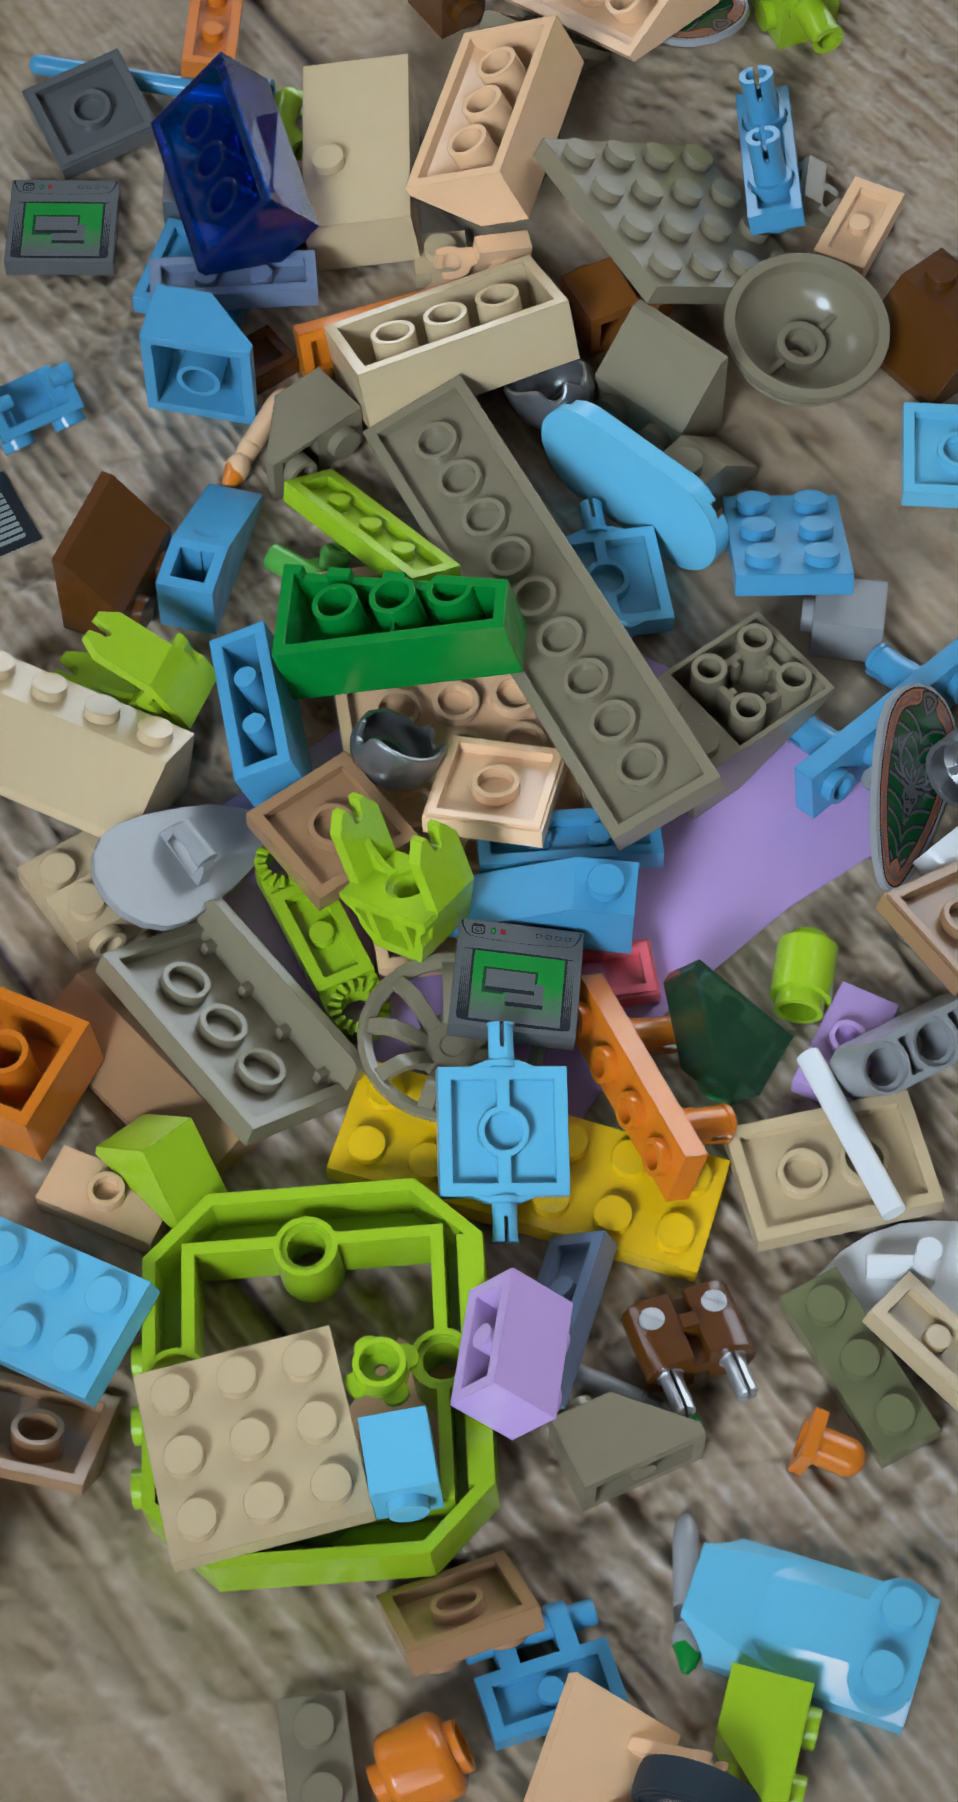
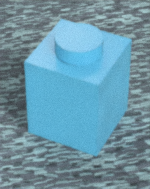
(401, 1464)

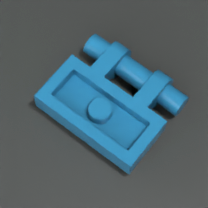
(524, 1696)

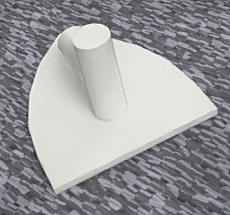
(886, 1256)

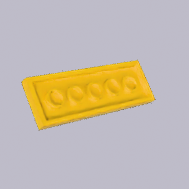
(606, 1182)

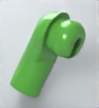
(330, 556)

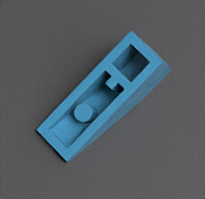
(563, 895)

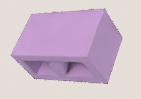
(512, 1354)

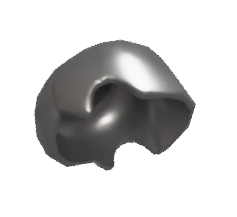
(543, 392)
(394, 749)

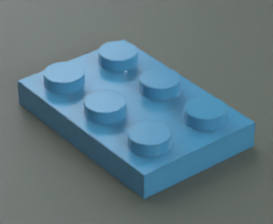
(787, 544)

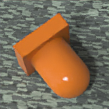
(826, 1448)

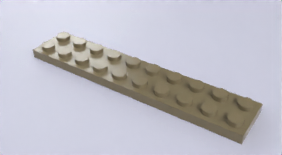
(579, 661)

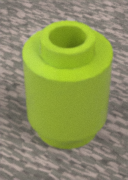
(803, 975)

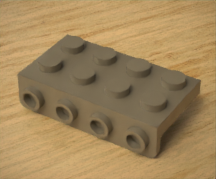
(235, 1023)

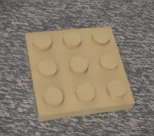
(253, 1449)

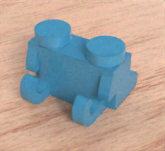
(35, 401)

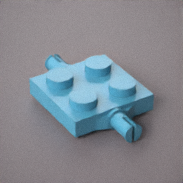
(626, 570)
(502, 1132)

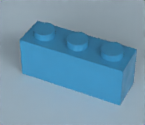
(258, 714)

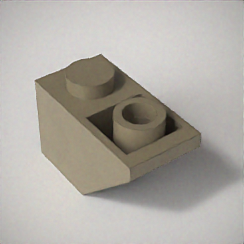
(310, 429)

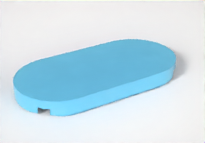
(634, 482)

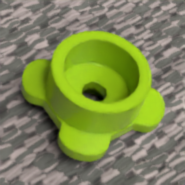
(372, 1353)

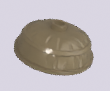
(806, 307)

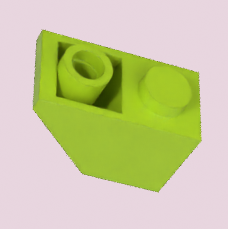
(762, 1731)

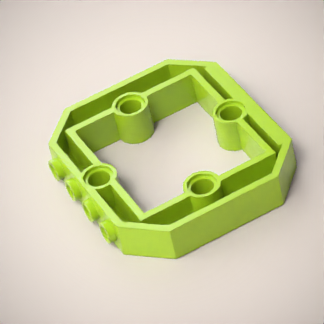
(354, 1229)

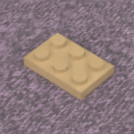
(804, 1185)

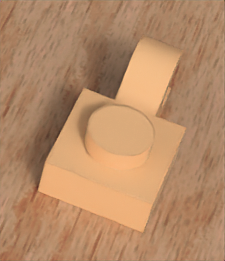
(485, 253)

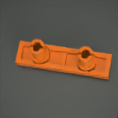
(620, 1062)

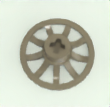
(430, 1042)

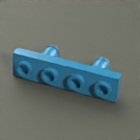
(768, 154)
(842, 756)

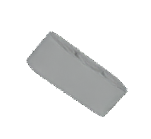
(895, 1051)

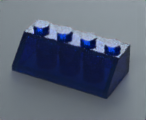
(233, 170)

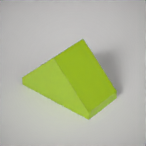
(163, 1164)

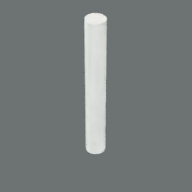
(851, 1134)

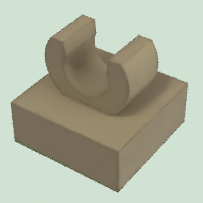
(815, 193)

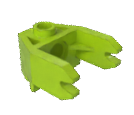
(142, 669)
(398, 897)

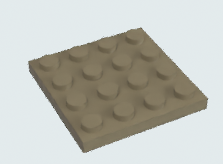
(659, 215)

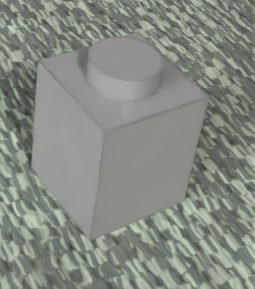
(846, 624)

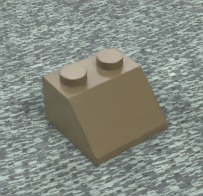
(661, 379)

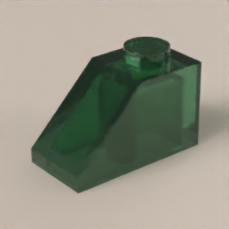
(722, 1035)

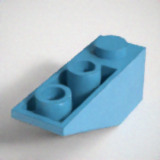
(206, 558)

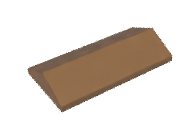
(139, 1074)
(51, 1436)

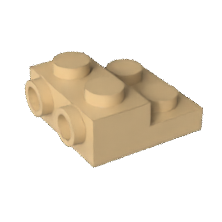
(70, 901)

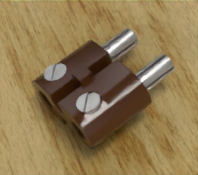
(688, 1338)

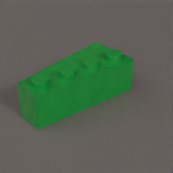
(391, 631)

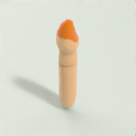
(239, 464)

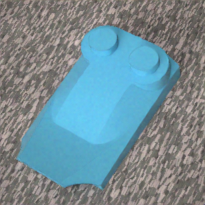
(812, 1623)

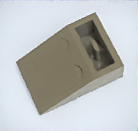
(744, 699)

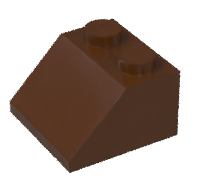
(925, 329)
(110, 557)

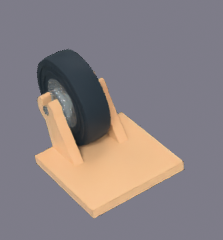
(619, 1754)

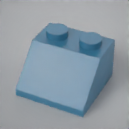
(196, 357)

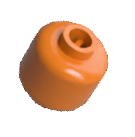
(421, 1761)

